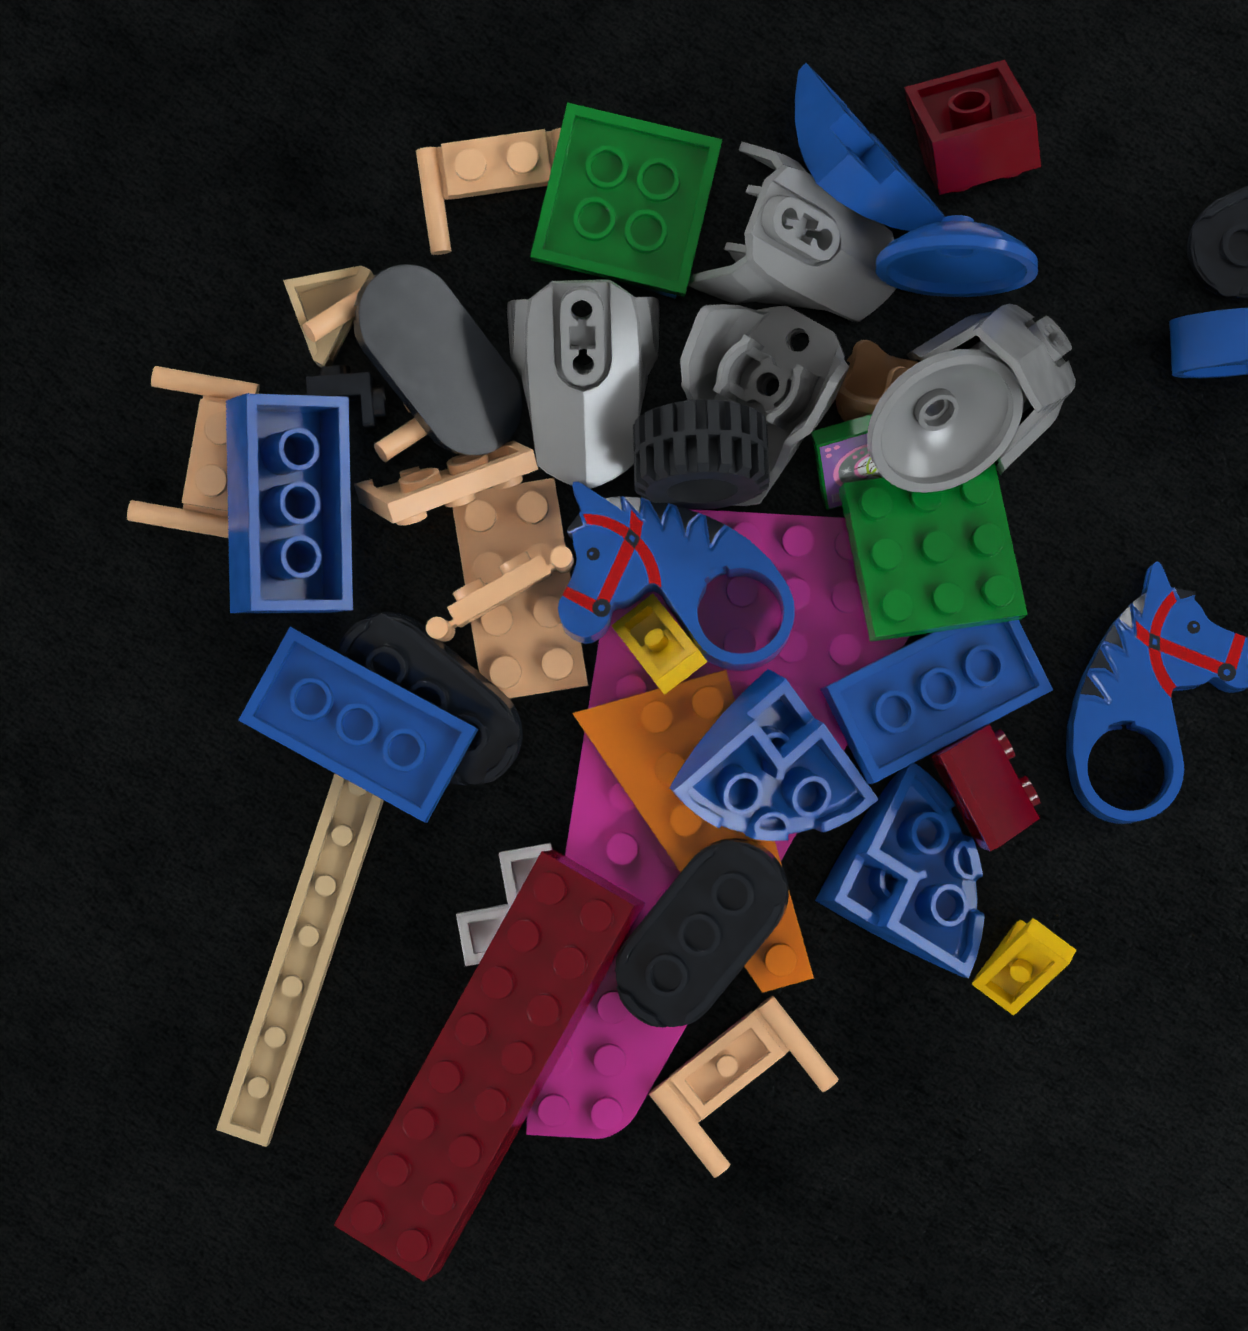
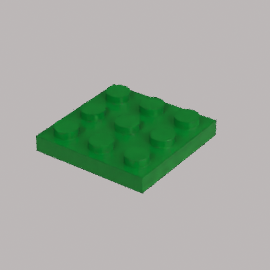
(626, 199)
(932, 556)

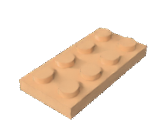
(522, 640)

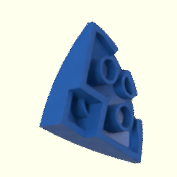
(852, 163)
(771, 768)
(912, 874)

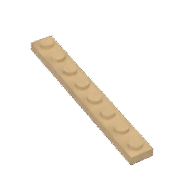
(300, 962)

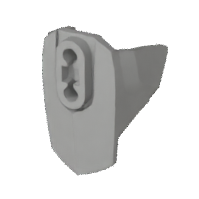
(801, 248)
(742, 349)
(1031, 353)
(587, 411)

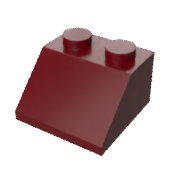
(974, 127)
(986, 787)

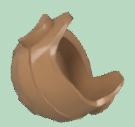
(867, 379)

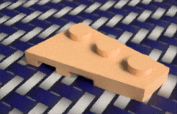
(456, 486)

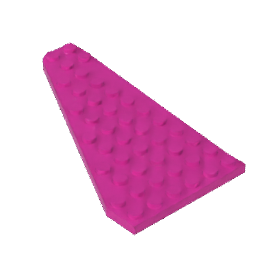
(611, 1052)

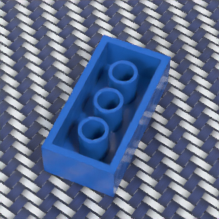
(289, 504)

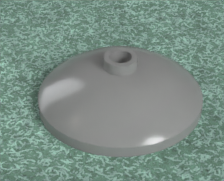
(945, 420)

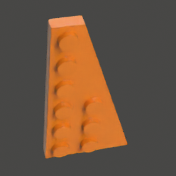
(645, 747)

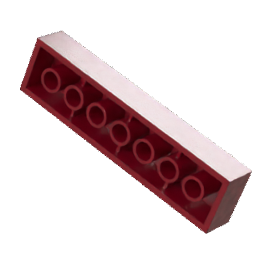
(489, 1064)

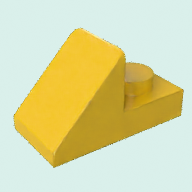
(659, 643)
(1023, 965)

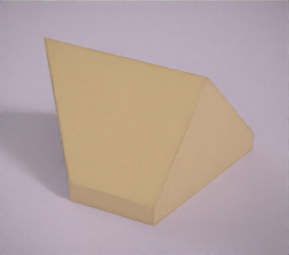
(318, 292)

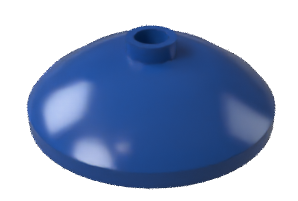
(957, 260)

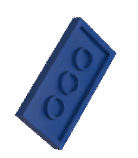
(934, 694)
(358, 725)

